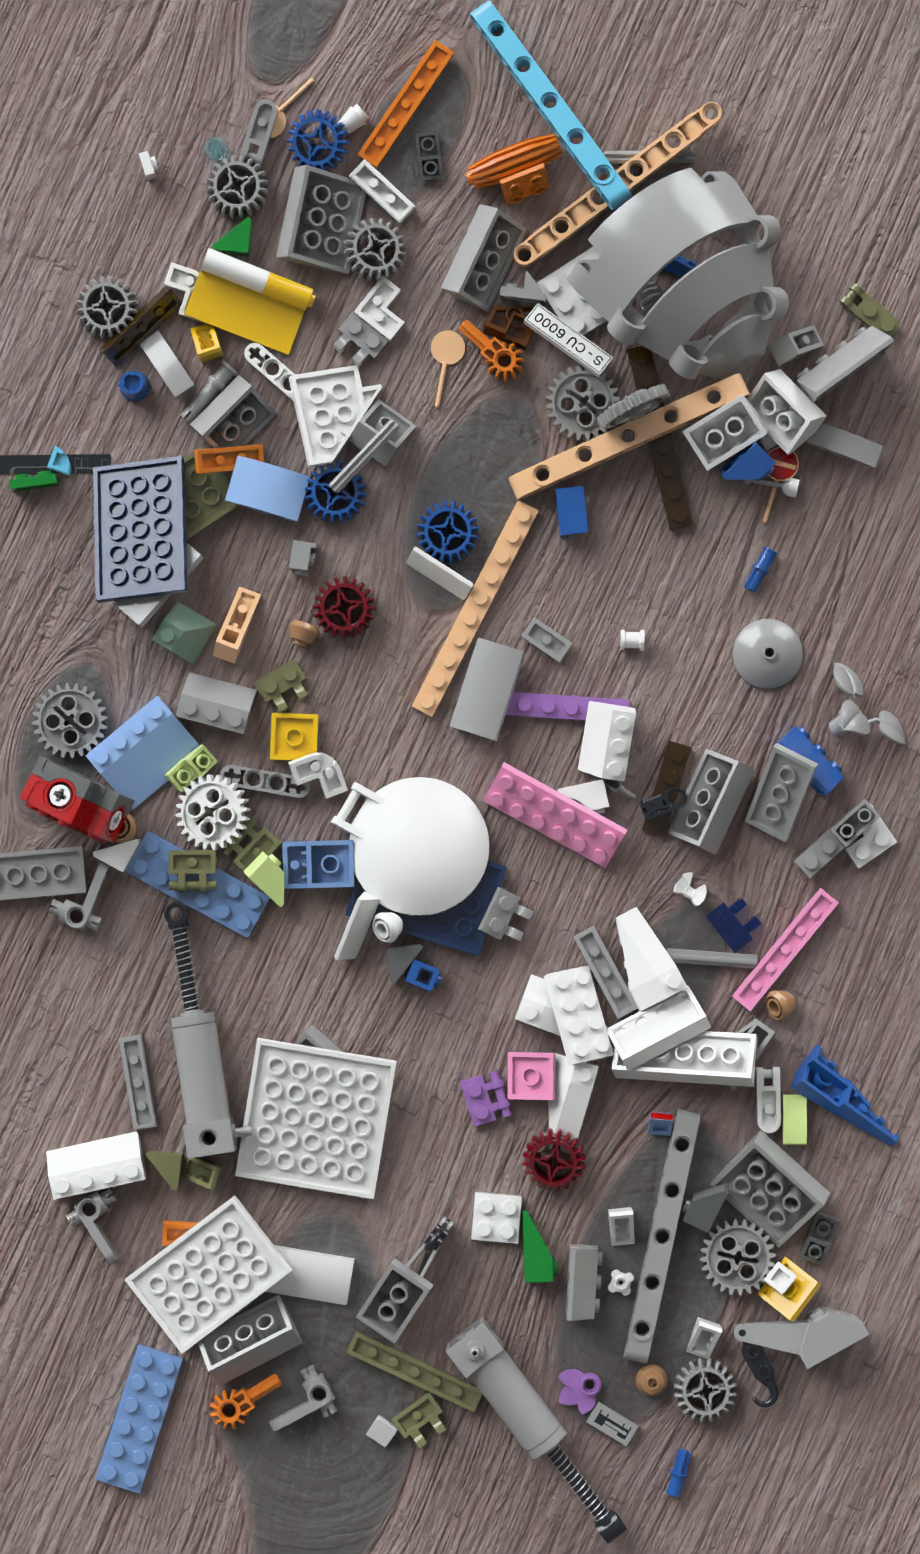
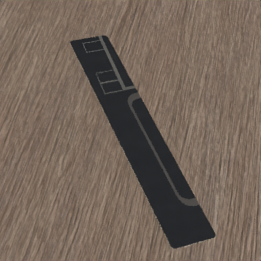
(36, 463)

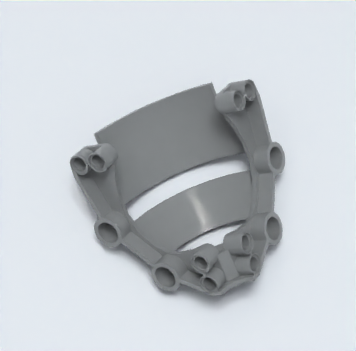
(656, 230)

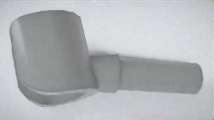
(617, 786)

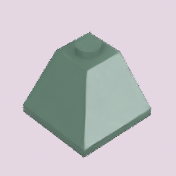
(184, 632)

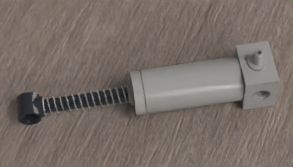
(199, 1059)
(481, 1356)

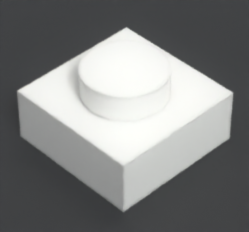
(149, 165)
(780, 1278)

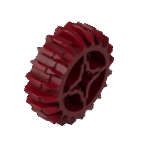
(348, 622)
(545, 1158)

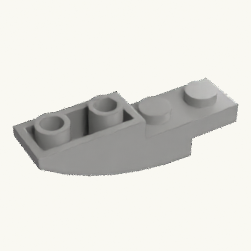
(836, 838)

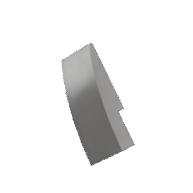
(167, 365)
(846, 445)

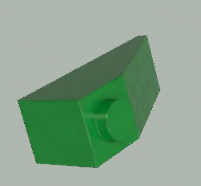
(537, 1257)

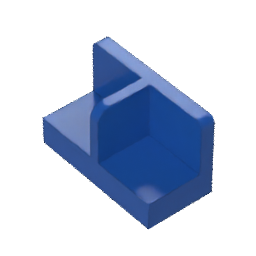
(571, 511)

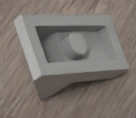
(530, 294)

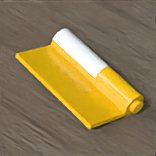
(248, 301)

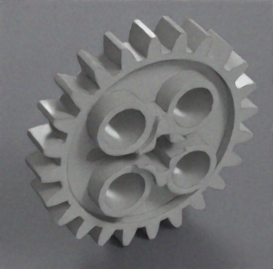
(633, 406)
(569, 419)
(57, 736)
(742, 1235)

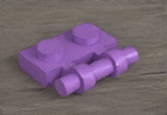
(478, 1099)

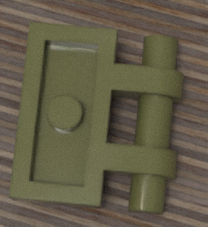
(262, 842)
(192, 862)

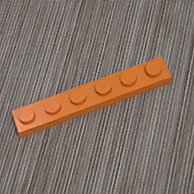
(405, 104)

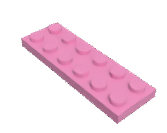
(554, 815)

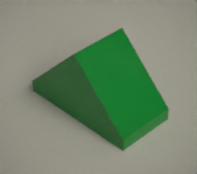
(237, 241)

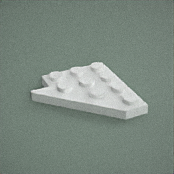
(329, 409)

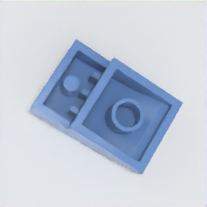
(318, 864)

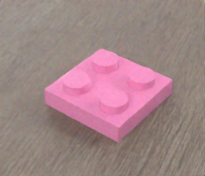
(531, 1075)

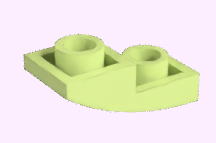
(193, 765)
(794, 1120)

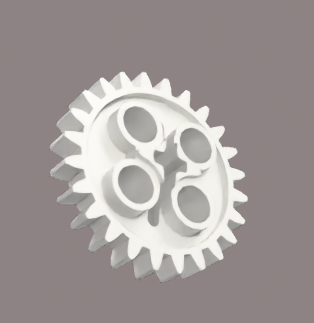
(222, 829)

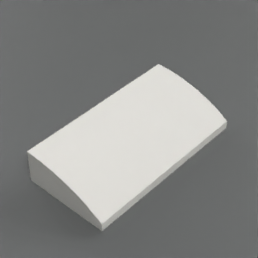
(658, 1028)
(315, 1276)

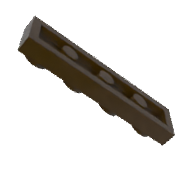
(143, 324)
(668, 778)

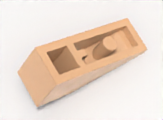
(236, 625)

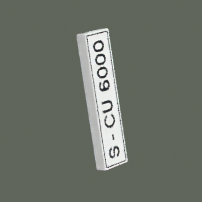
(568, 340)

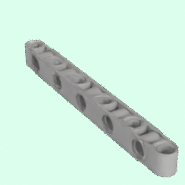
(659, 1253)

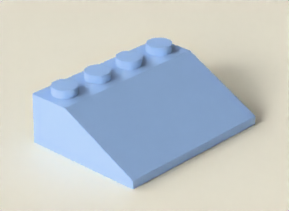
(143, 751)

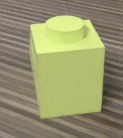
(268, 876)

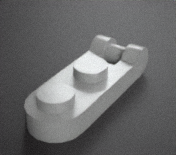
(259, 131)

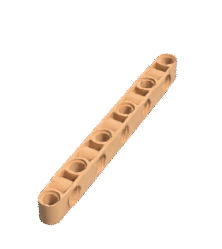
(649, 159)
(611, 444)

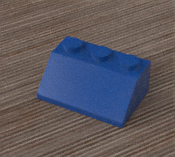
(827, 774)

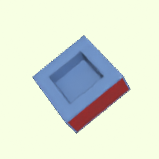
(660, 1123)

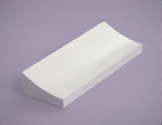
(703, 1059)

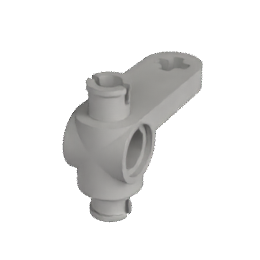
(65, 909)
(101, 1202)
(311, 1382)

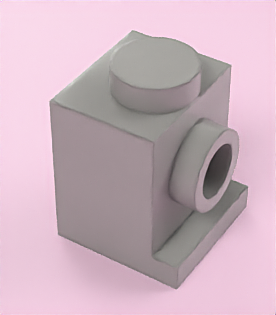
(302, 557)

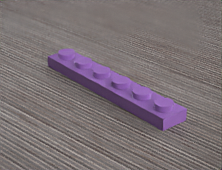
(555, 705)

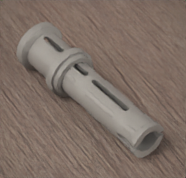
(216, 383)

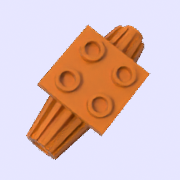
(517, 168)

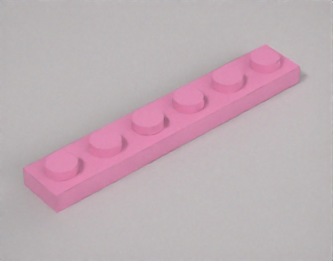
(785, 949)

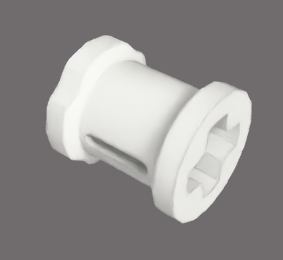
(632, 640)

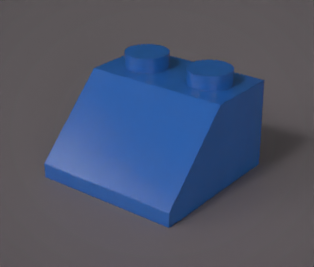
(748, 464)

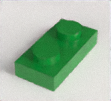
(43, 480)

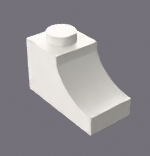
(589, 794)

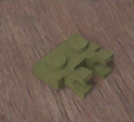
(281, 681)
(416, 1416)

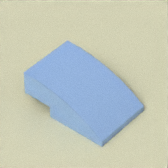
(267, 488)

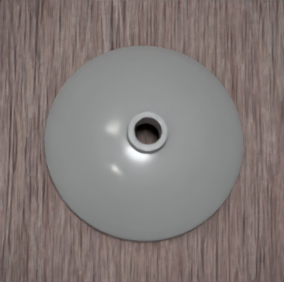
(751, 659)

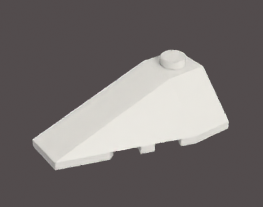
(648, 965)
(537, 1007)

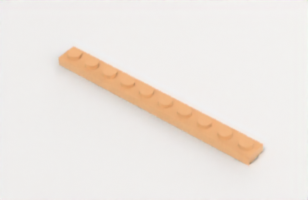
(475, 608)

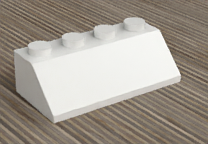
(96, 1165)

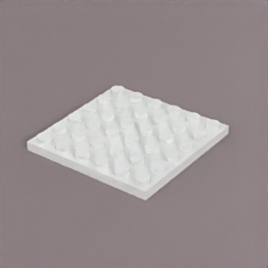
(316, 1118)

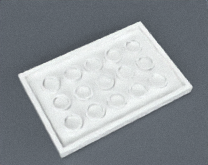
(208, 1274)

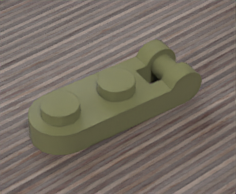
(869, 310)

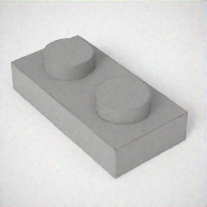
(546, 640)

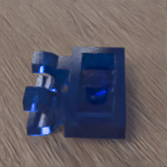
(729, 927)

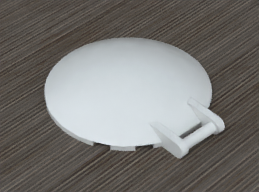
(416, 844)

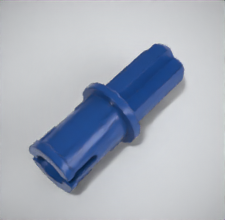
(760, 569)
(679, 1473)

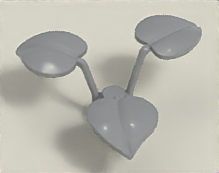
(851, 717)

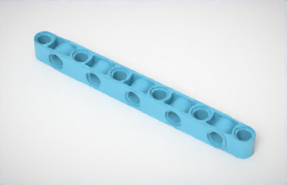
(560, 117)

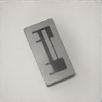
(612, 1423)

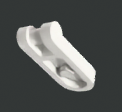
(768, 1099)

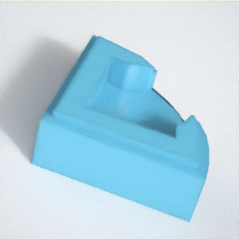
(59, 462)

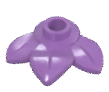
(575, 1390)

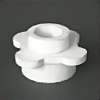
(616, 1277)

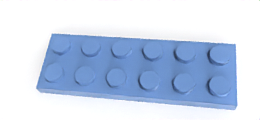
(231, 904)
(139, 1418)

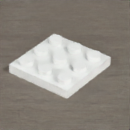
(567, 302)

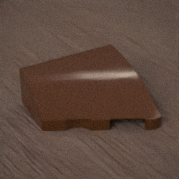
(508, 325)

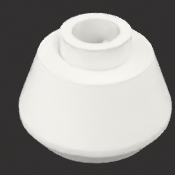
(387, 926)

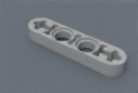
(265, 777)

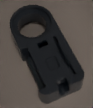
(660, 804)

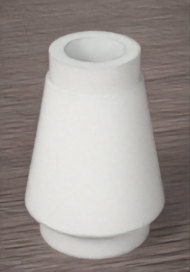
(353, 119)

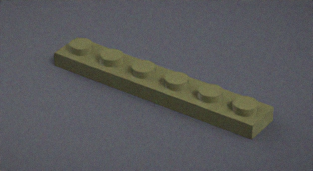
(414, 1371)

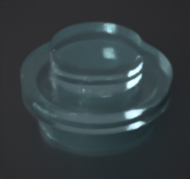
(215, 148)

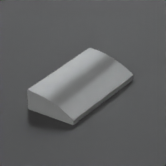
(487, 689)

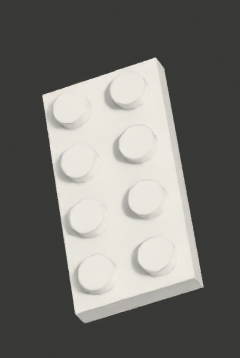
(578, 1015)

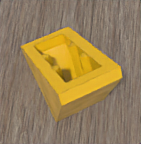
(206, 342)

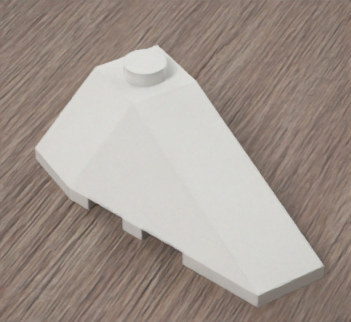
(572, 1096)

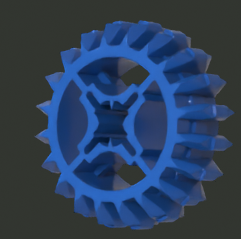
(320, 132)
(327, 511)
(459, 534)

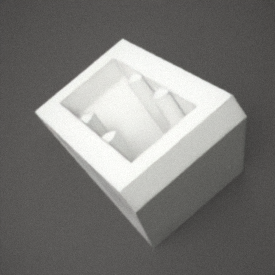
(118, 855)
(621, 1226)
(704, 1338)

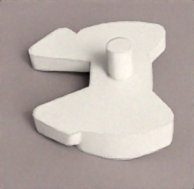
(683, 887)

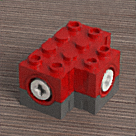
(76, 801)

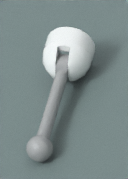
(788, 487)

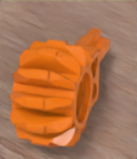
(492, 351)
(242, 1400)

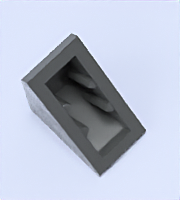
(400, 958)

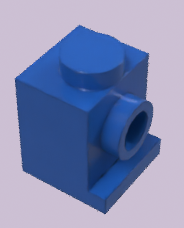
(414, 975)

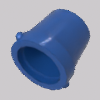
(134, 386)

